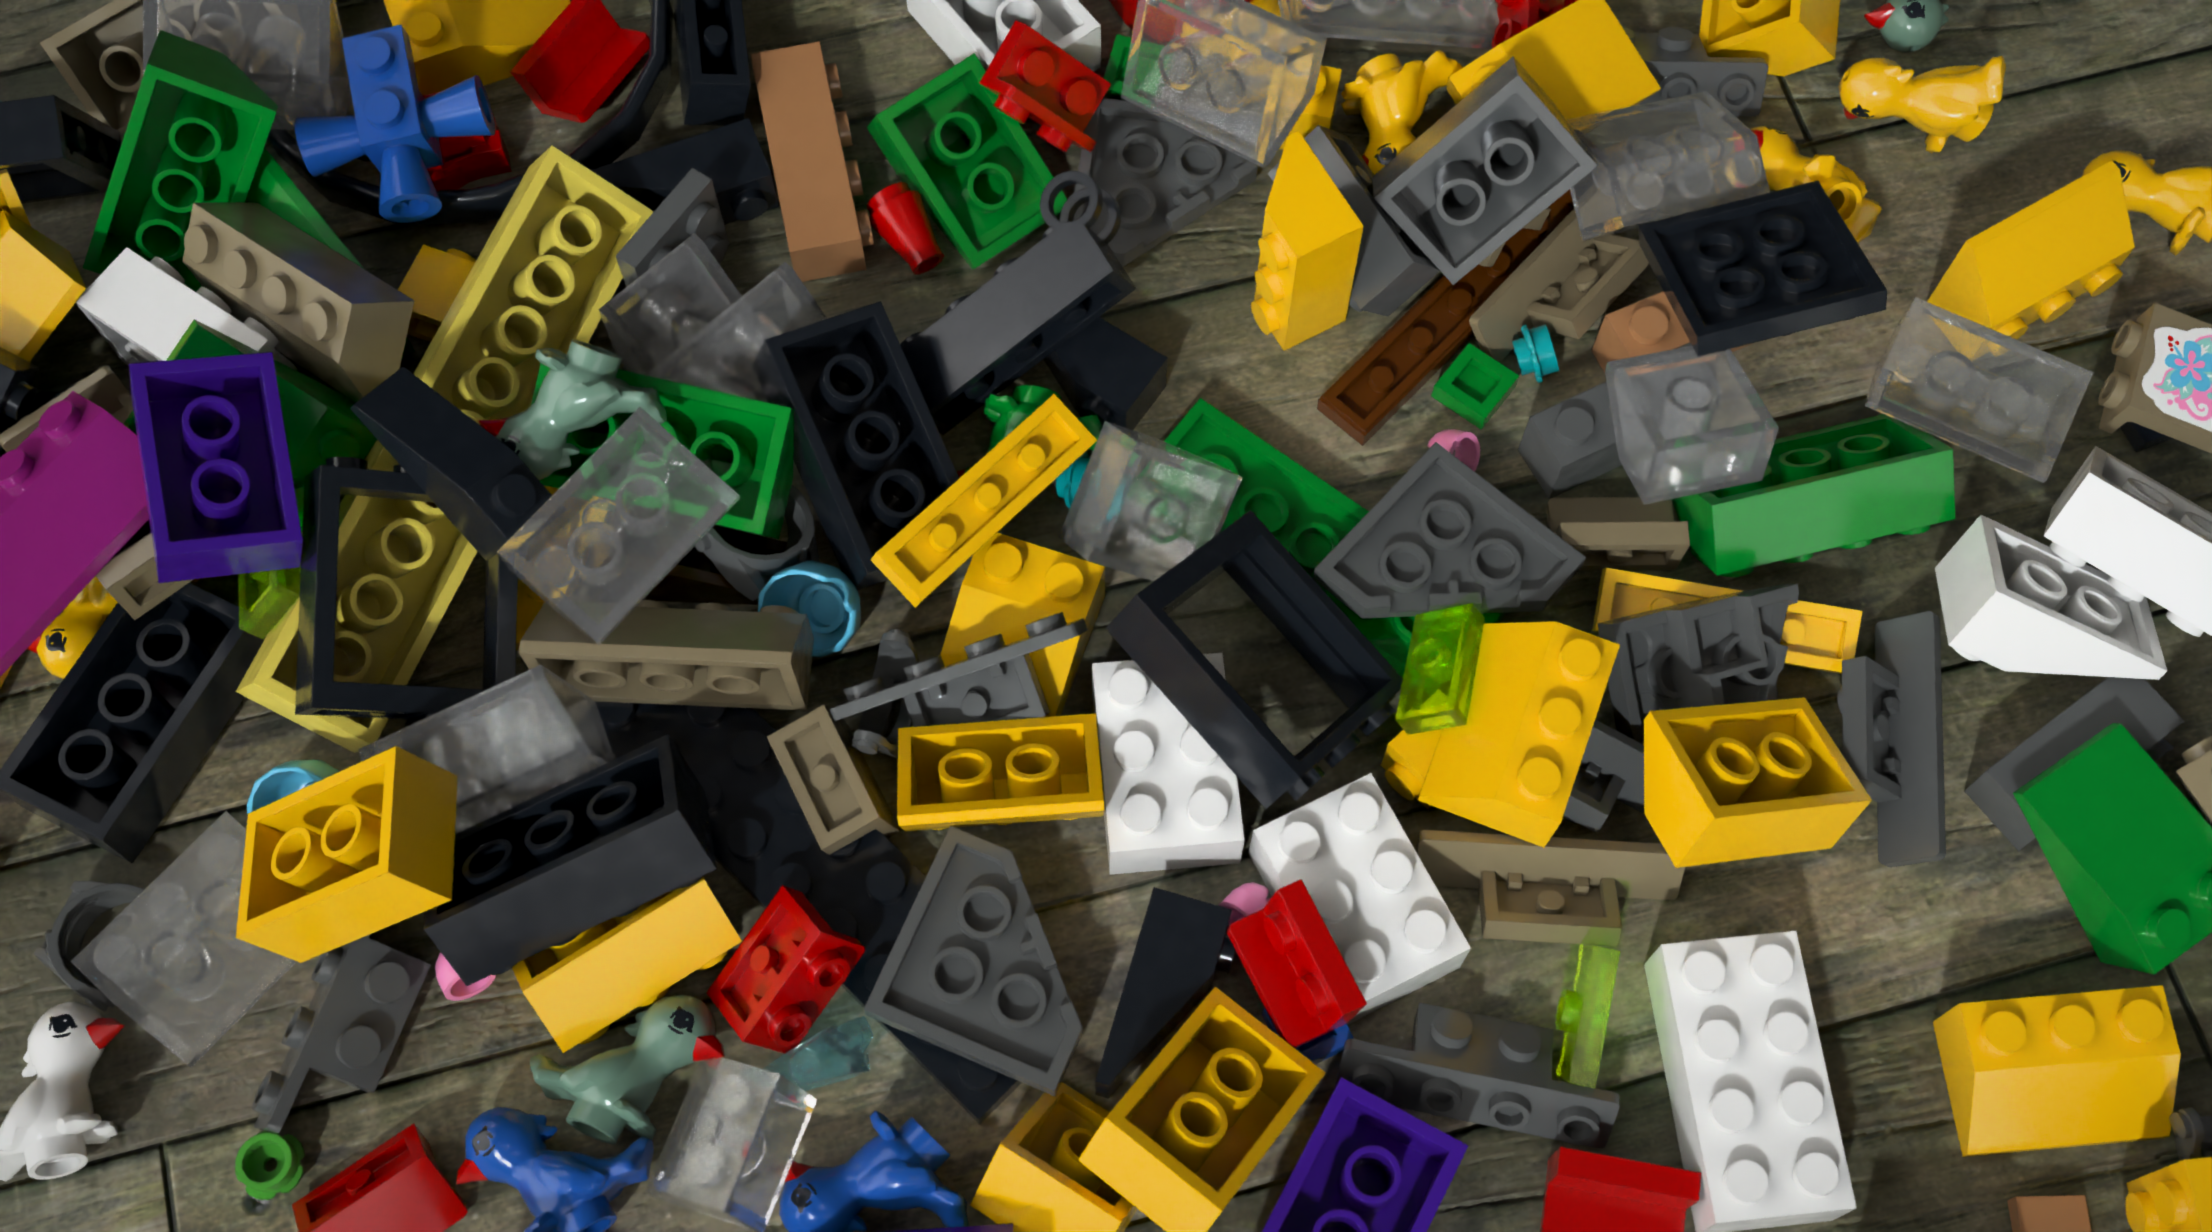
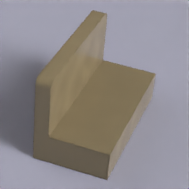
(1620, 532)
(831, 780)

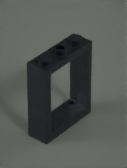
(55, 149)
(317, 606)
(1306, 620)

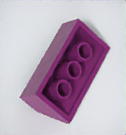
(64, 513)

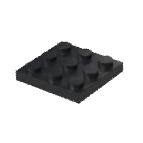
(1761, 268)

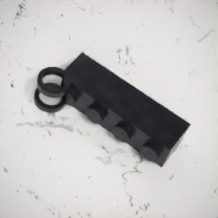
(1024, 309)

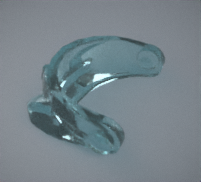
(827, 1056)

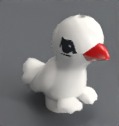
(55, 1112)

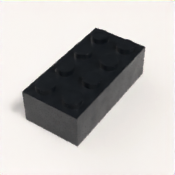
(858, 431)
(133, 720)
(573, 860)

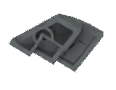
(1697, 654)

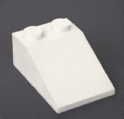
(2039, 614)

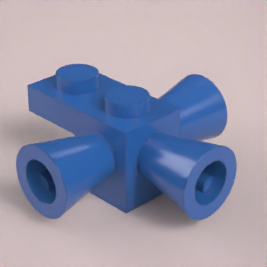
(394, 123)

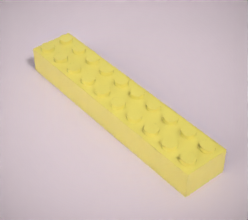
(404, 559)

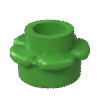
(252, 1160)

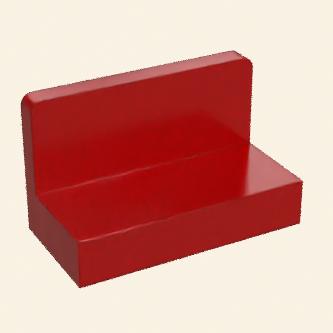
(579, 61)
(384, 1192)
(1615, 1194)

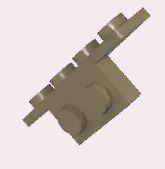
(1558, 285)
(1552, 891)

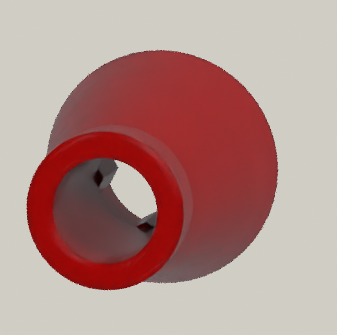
(904, 224)

